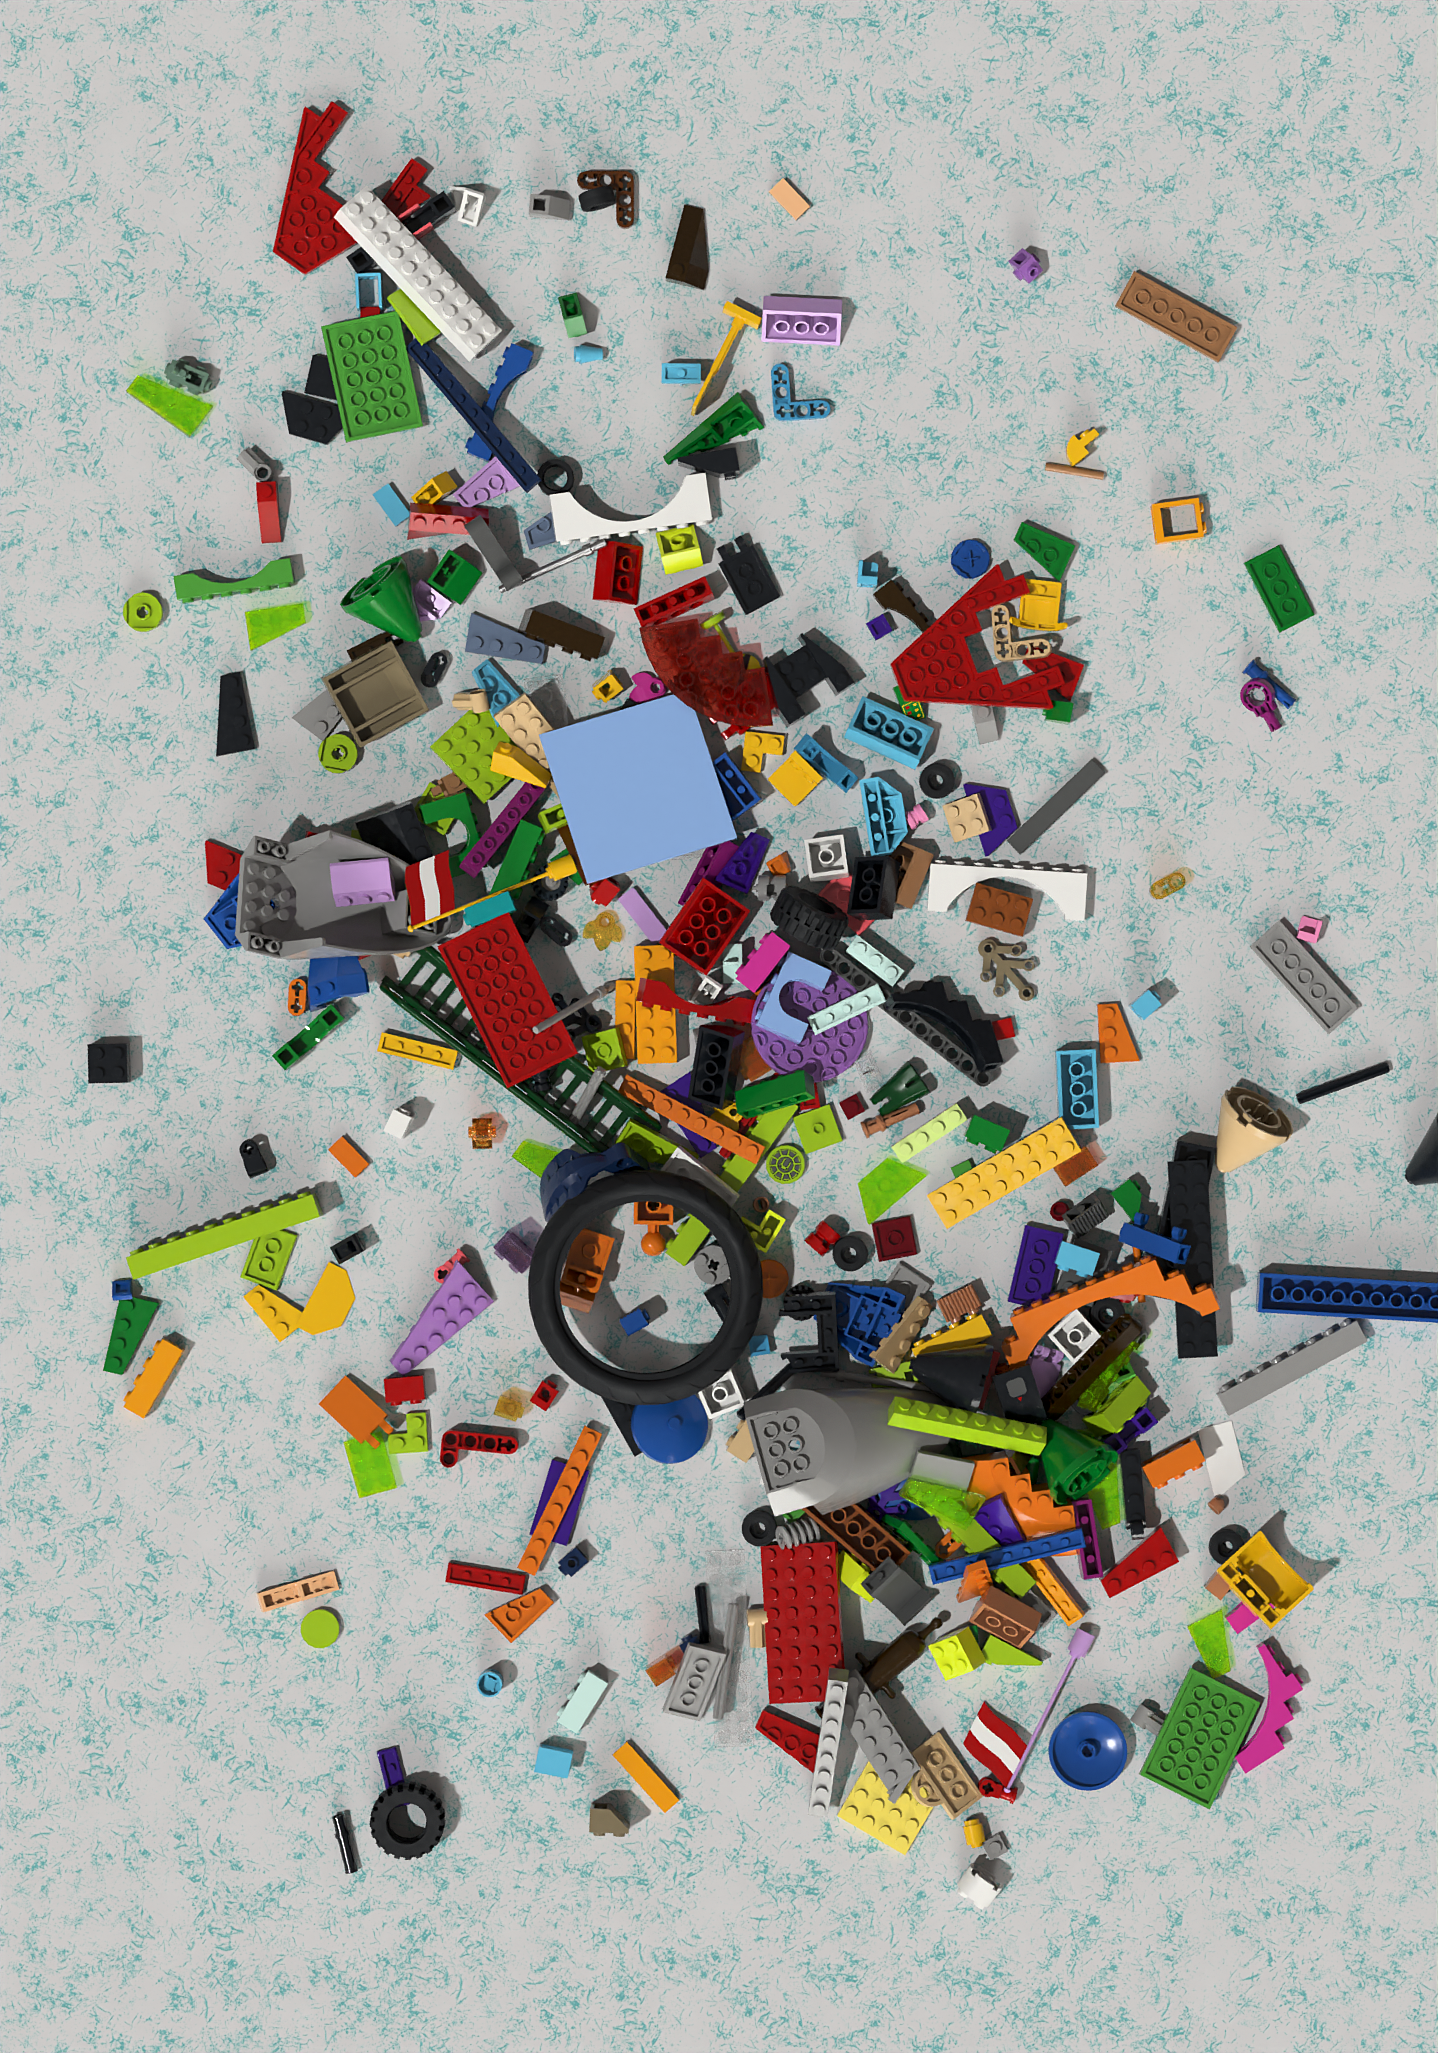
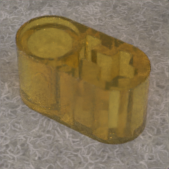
(1160, 883)

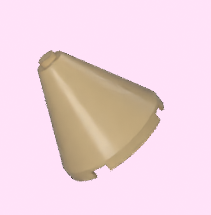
(1247, 1128)

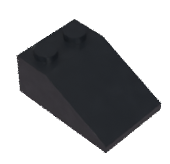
(715, 463)

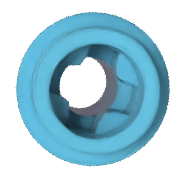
(587, 354)

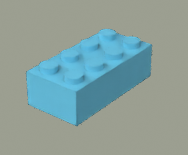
(1077, 1088)

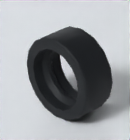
(555, 463)

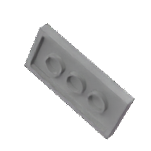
(694, 1681)

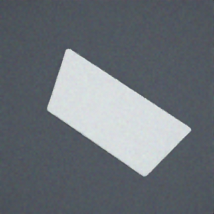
(1221, 1456)

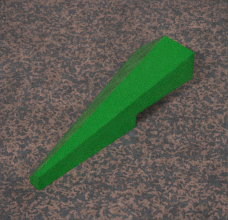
(728, 421)

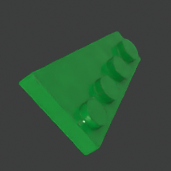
(128, 1328)
(903, 1530)

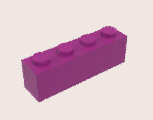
(709, 867)
(1089, 1556)

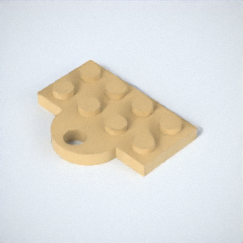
(943, 1778)

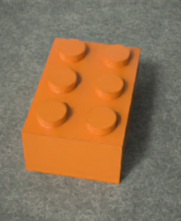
(1173, 1463)

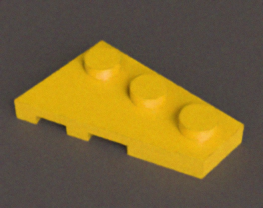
(274, 1311)

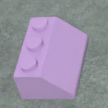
(362, 882)

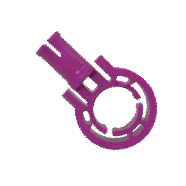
(1265, 708)

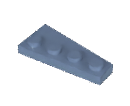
(498, 641)

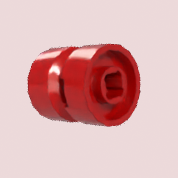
(822, 1238)

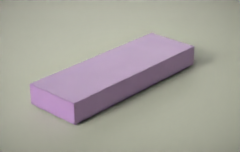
(642, 915)

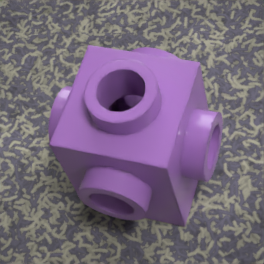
(1028, 269)

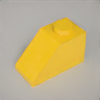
(435, 489)

